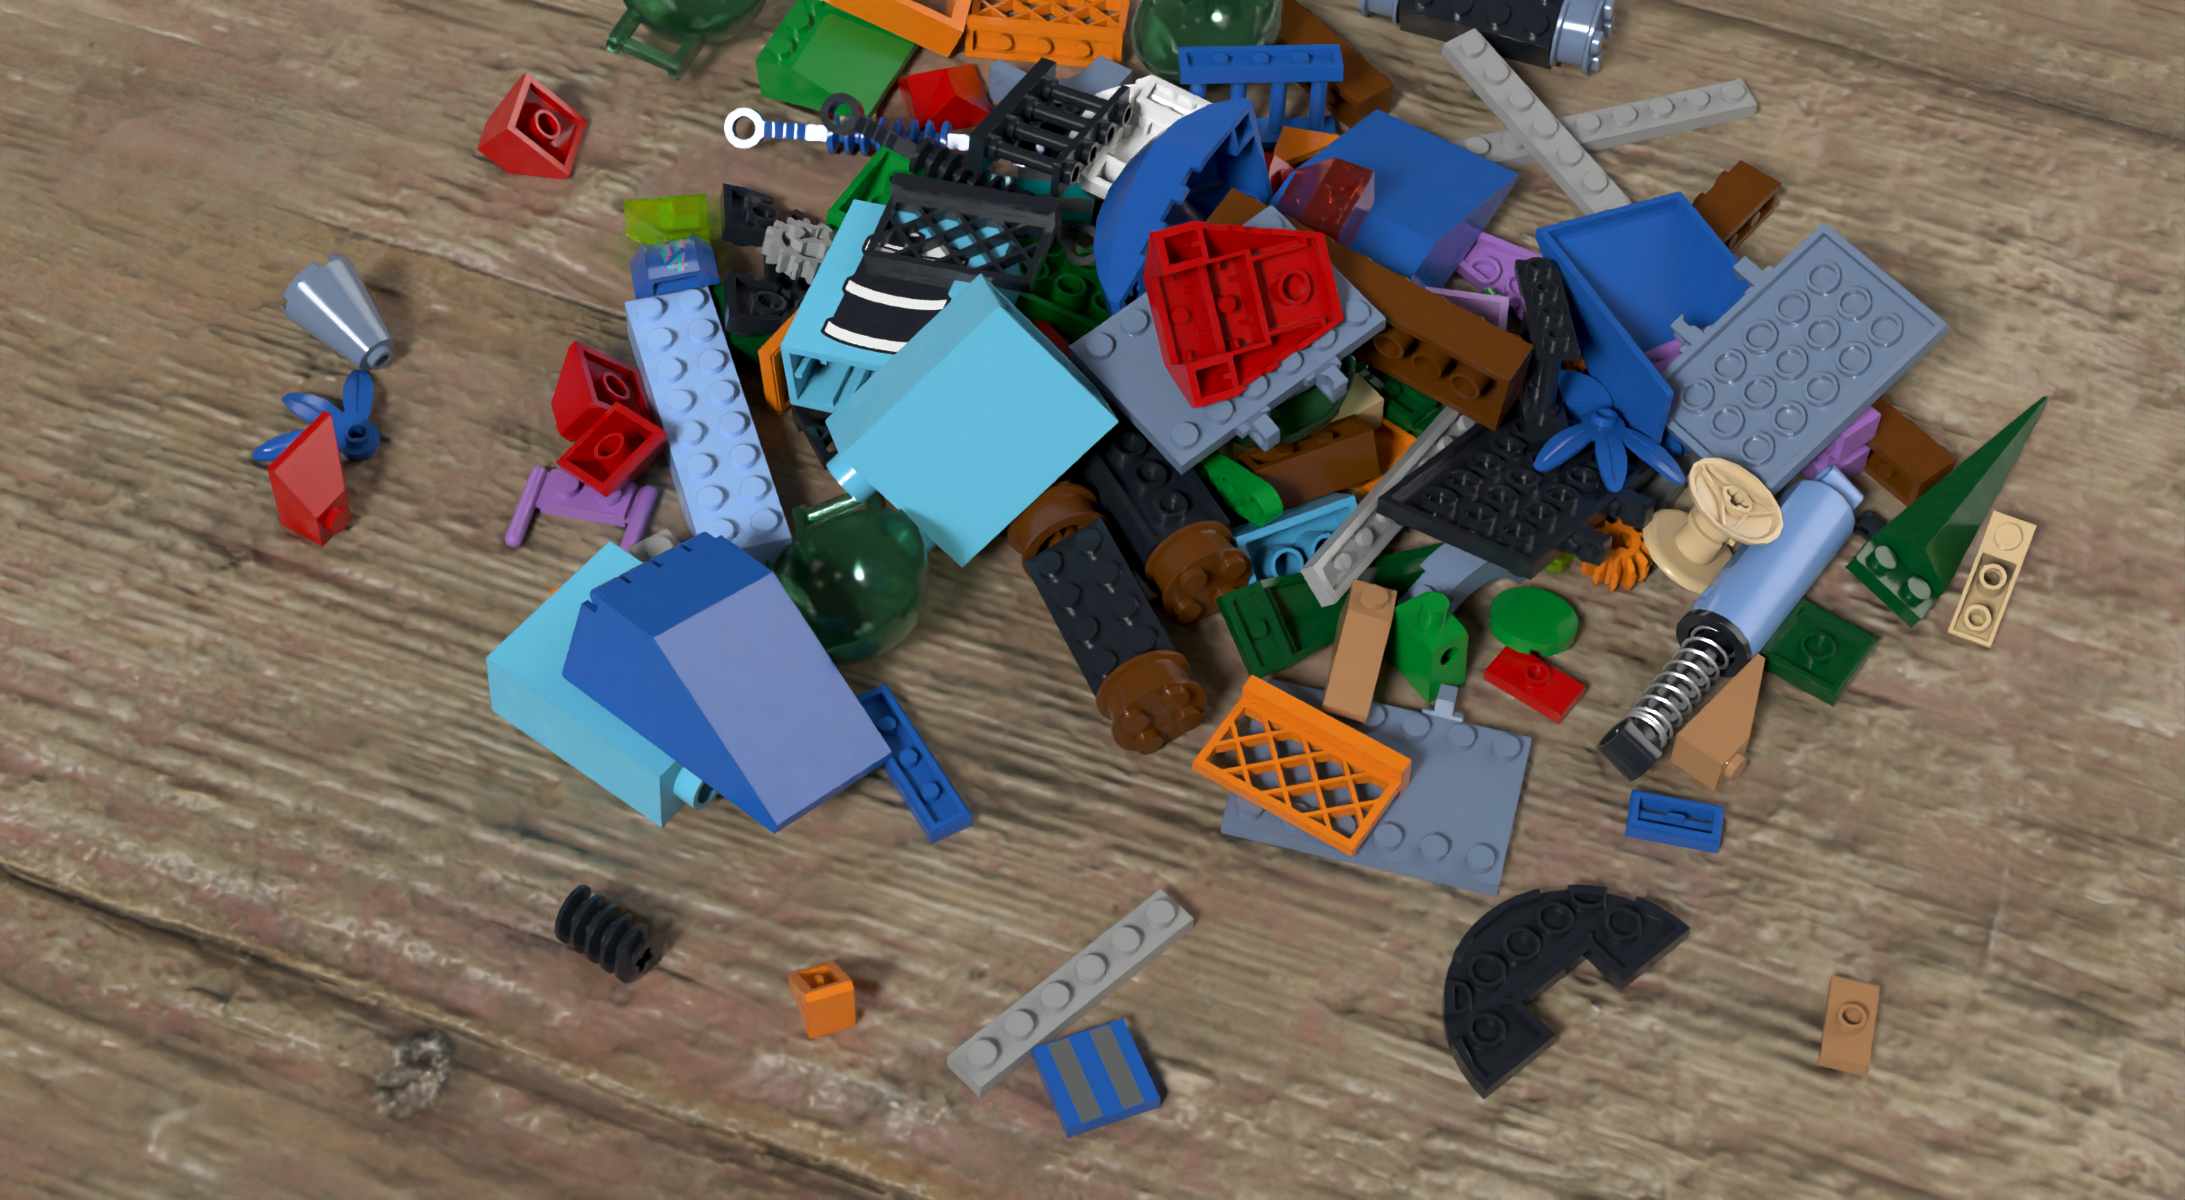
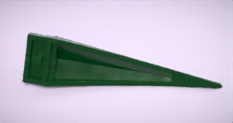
(1923, 545)
(1283, 623)

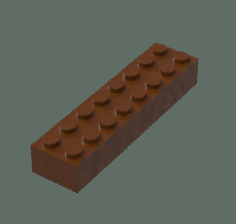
(1426, 337)

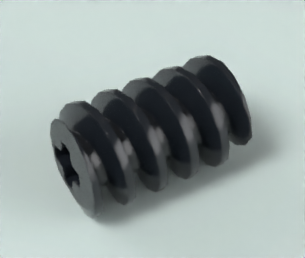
(607, 936)

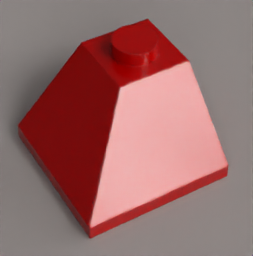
(533, 132)
(590, 386)
(614, 450)
(311, 483)

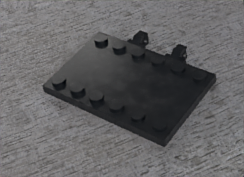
(1501, 509)

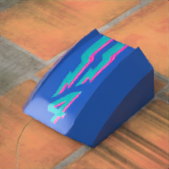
(673, 266)

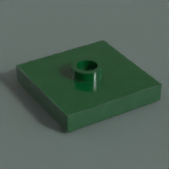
(1817, 652)

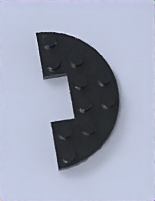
(752, 301)
(1523, 952)

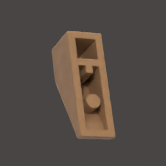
(1358, 650)
(1717, 737)

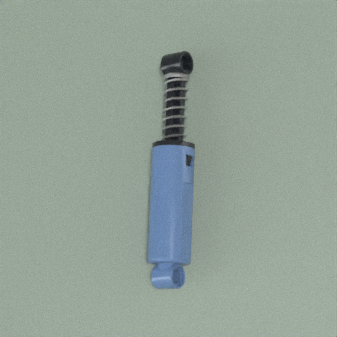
(1738, 614)

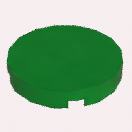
(1533, 621)

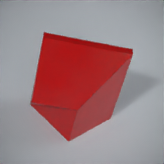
(945, 95)

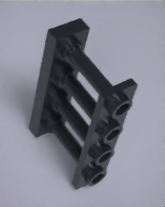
(1026, 104)
(1552, 333)

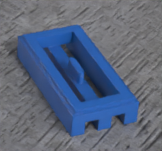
(1673, 827)

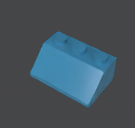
(1293, 538)

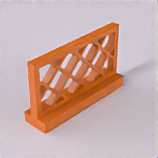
(1062, 39)
(1329, 741)

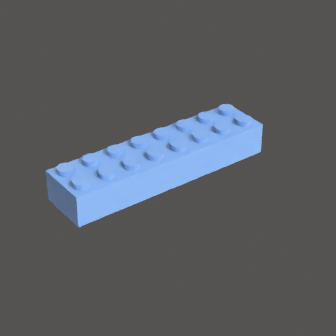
(707, 422)

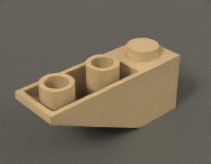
(1991, 579)

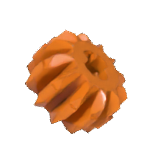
(1627, 559)

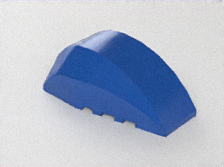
(1173, 182)

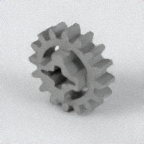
(797, 247)

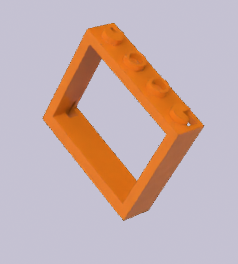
(913, 21)

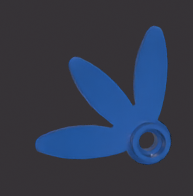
(350, 424)
(1609, 434)

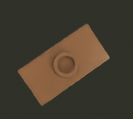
(1848, 1026)

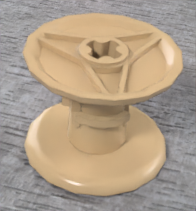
(1727, 509)

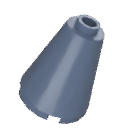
(339, 312)

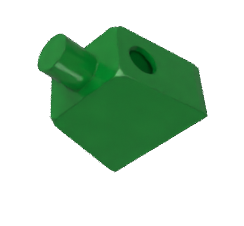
(1427, 644)

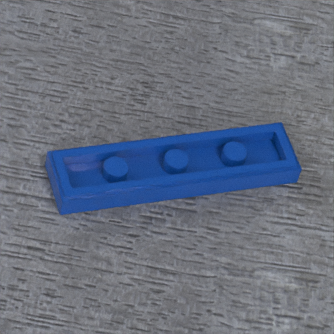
(915, 769)

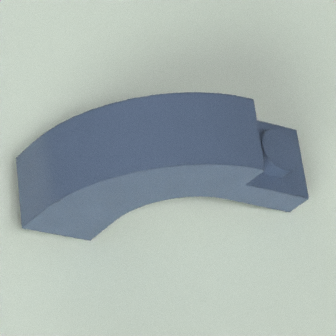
(1097, 77)
(1455, 575)

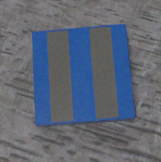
(1095, 1078)

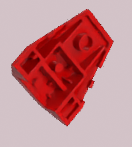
(1235, 302)

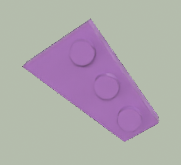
(1492, 264)

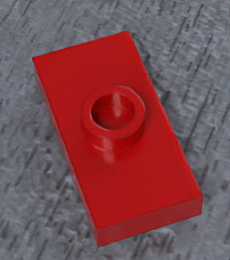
(1535, 683)

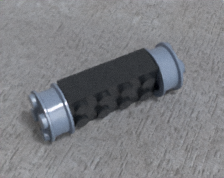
(1518, 30)

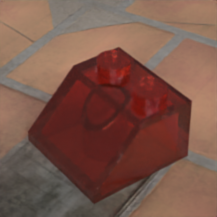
(1330, 198)

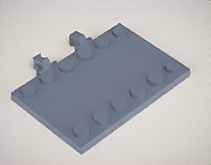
(1795, 358)
(1129, 369)
(1445, 825)

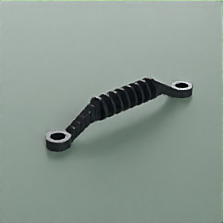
(938, 163)

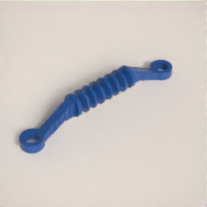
(814, 132)

